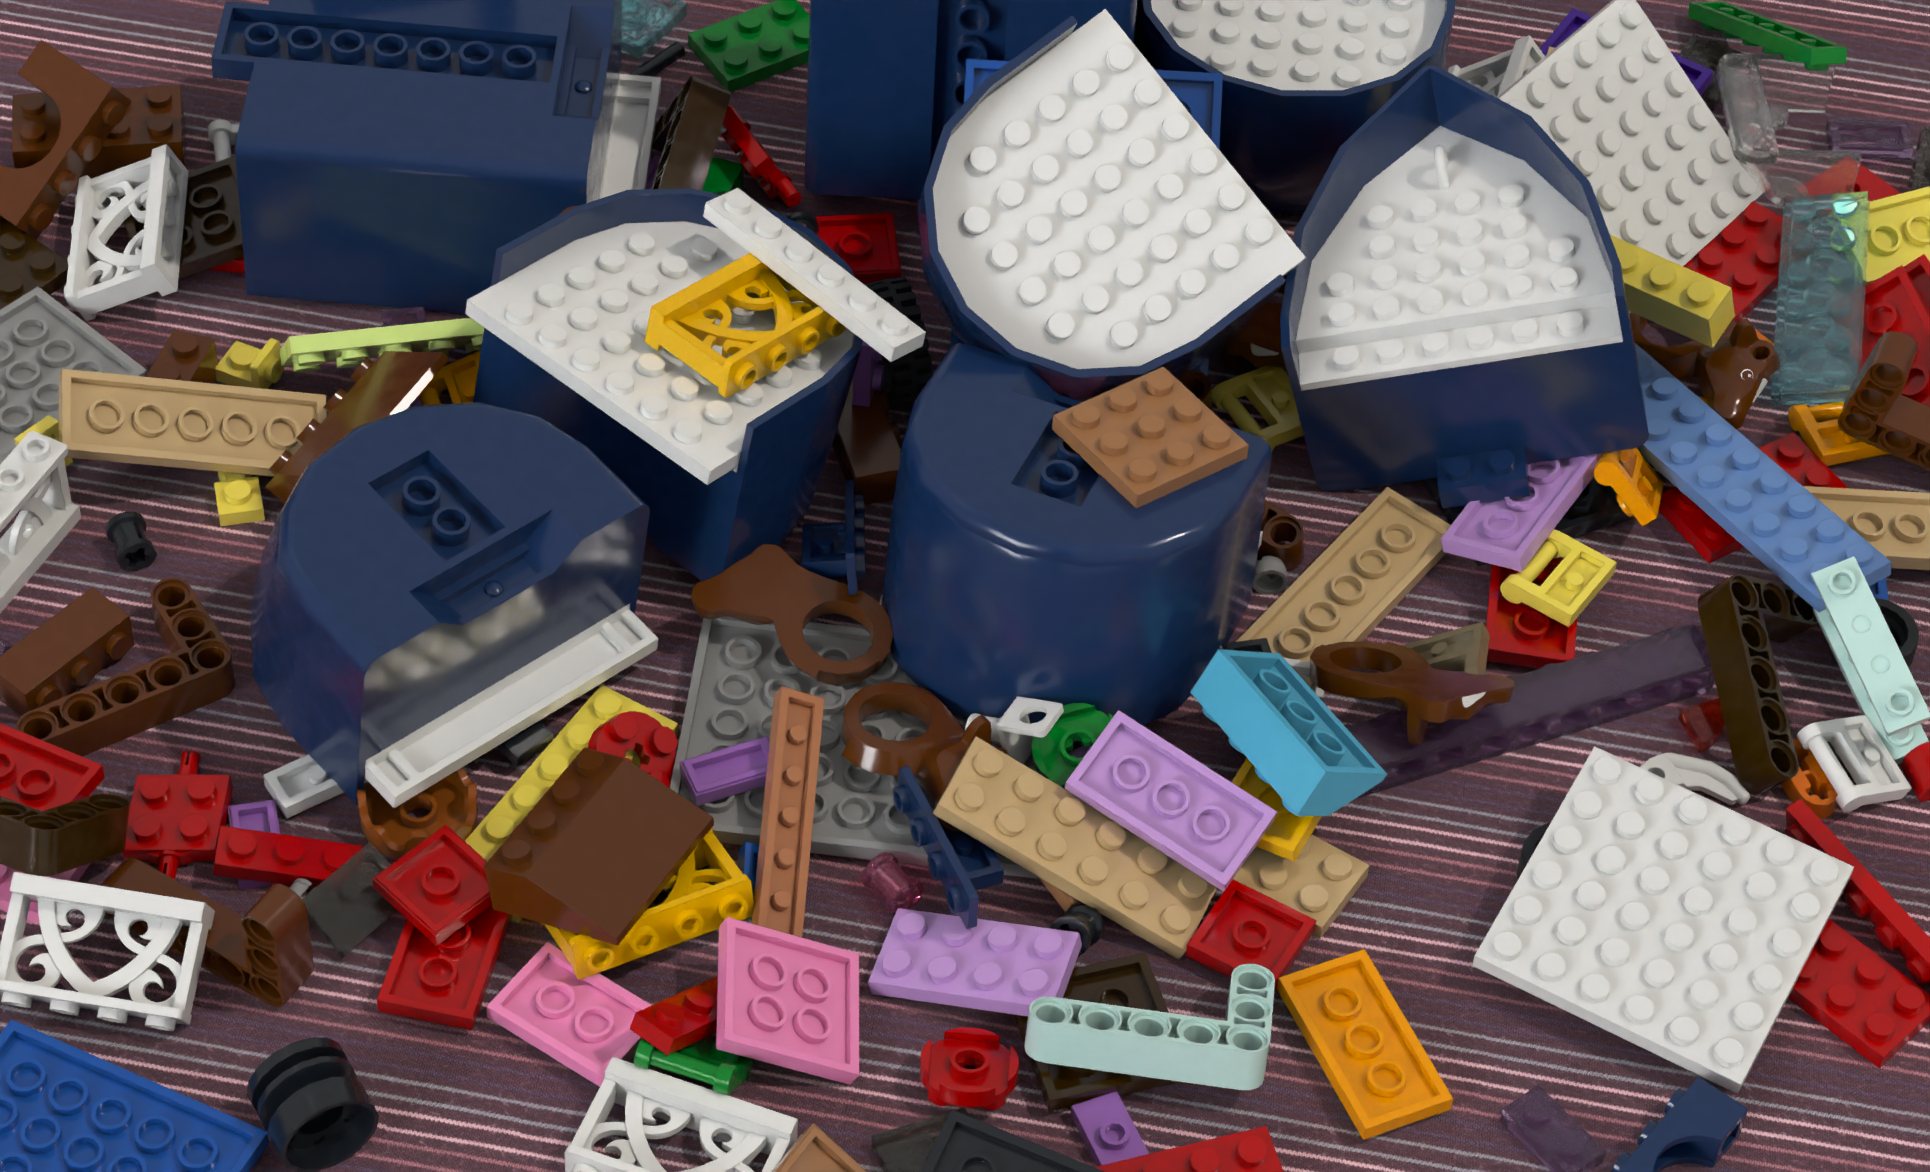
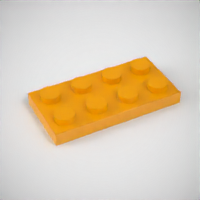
(1364, 1044)

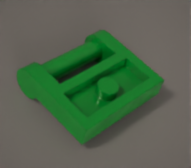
(698, 1062)

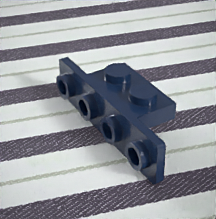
(838, 547)
(952, 855)

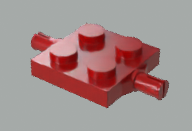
(757, 159)
(177, 816)

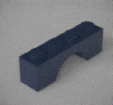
(1695, 1130)

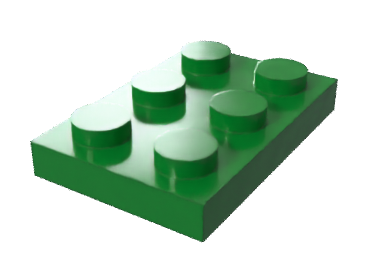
(754, 44)

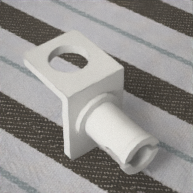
(1014, 729)

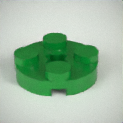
(1076, 723)

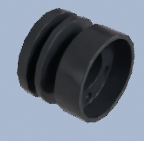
(312, 1104)

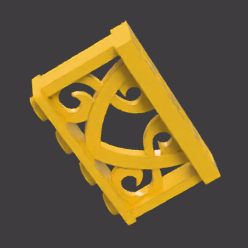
(690, 318)
(686, 913)

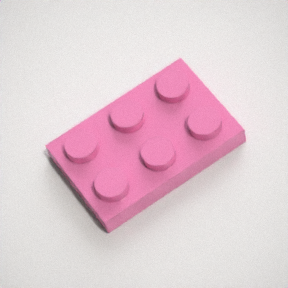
(567, 1016)

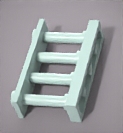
(1870, 658)

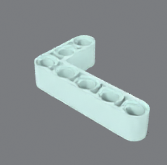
(1159, 1043)

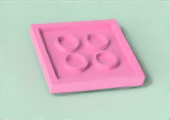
(788, 1001)

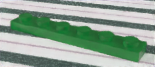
(1770, 34)

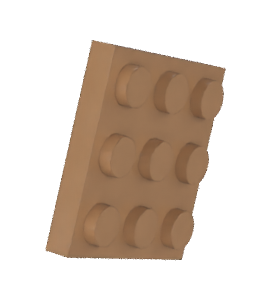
(1149, 437)

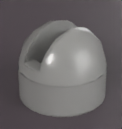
(1265, 581)

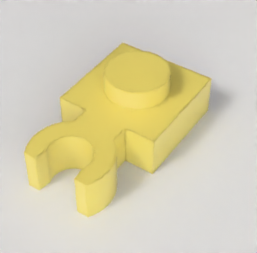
(238, 498)

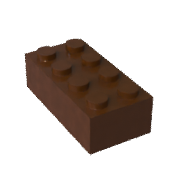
(149, 122)

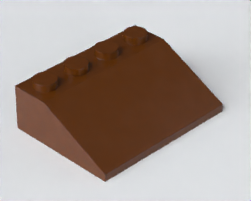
(379, 391)
(595, 849)

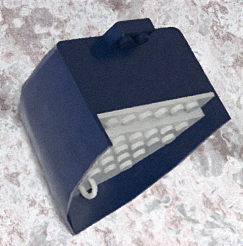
(1456, 304)

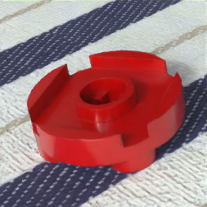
(644, 735)
(985, 1085)

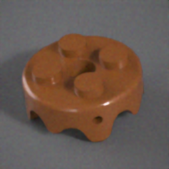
(395, 833)

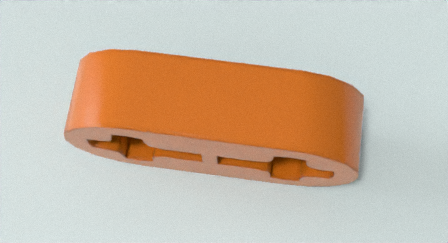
(1811, 778)

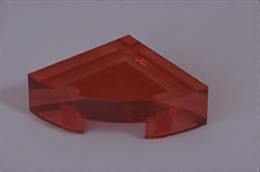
(1703, 723)

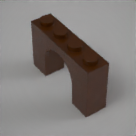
(88, 115)

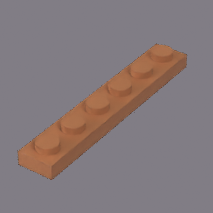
(788, 812)

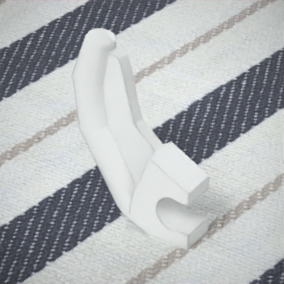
(1698, 775)

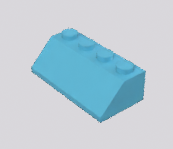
(1285, 732)

